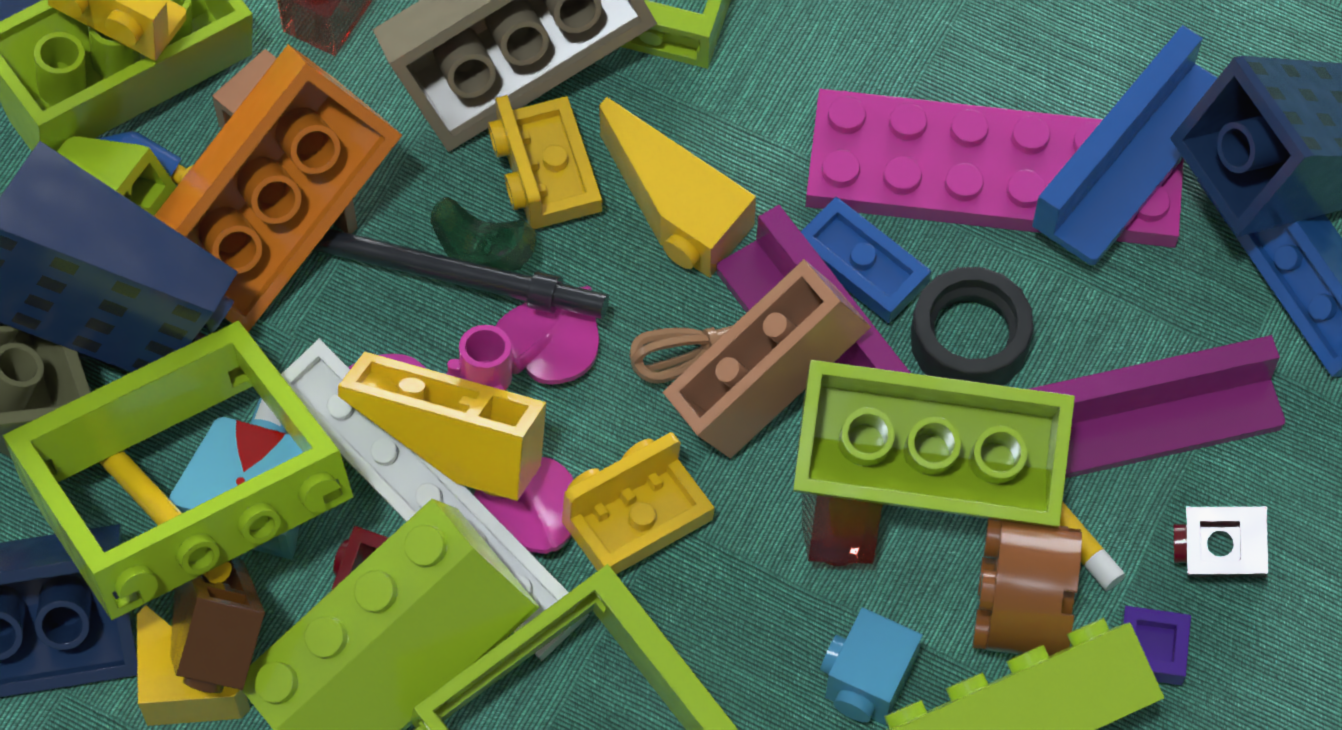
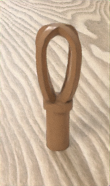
(670, 338)

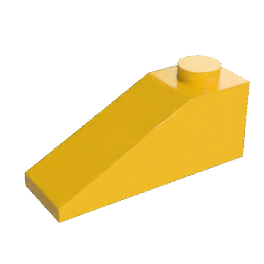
(686, 201)
(454, 424)

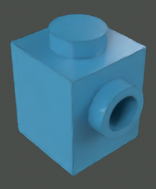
(870, 666)

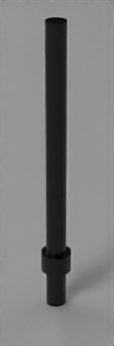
(541, 291)

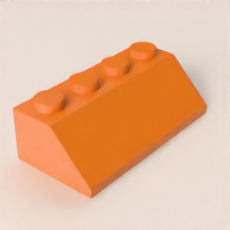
(278, 178)

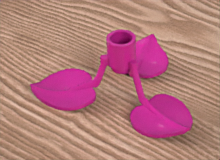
(552, 351)

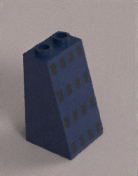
(1268, 141)
(101, 269)

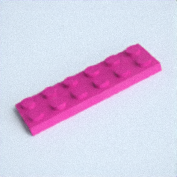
(957, 163)

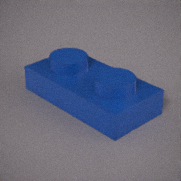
(866, 260)

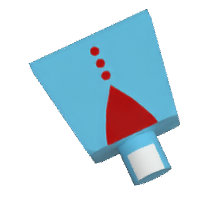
(232, 455)

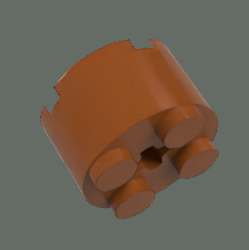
(1027, 587)

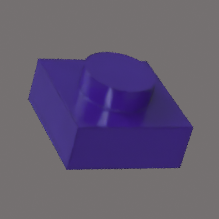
(1163, 640)

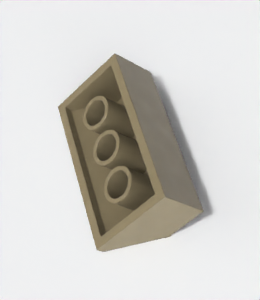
(471, 51)

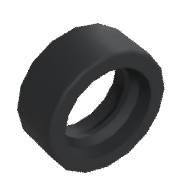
(980, 287)

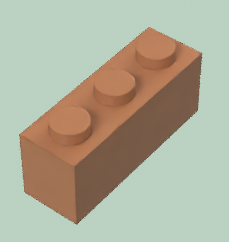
(765, 359)

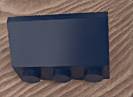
(53, 622)

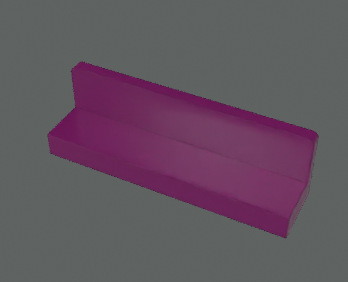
(774, 254)
(1171, 405)

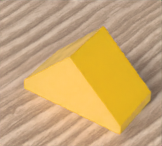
(162, 694)

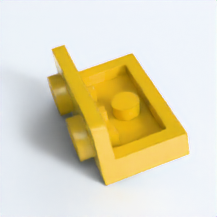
(138, 24)
(546, 160)
(634, 505)

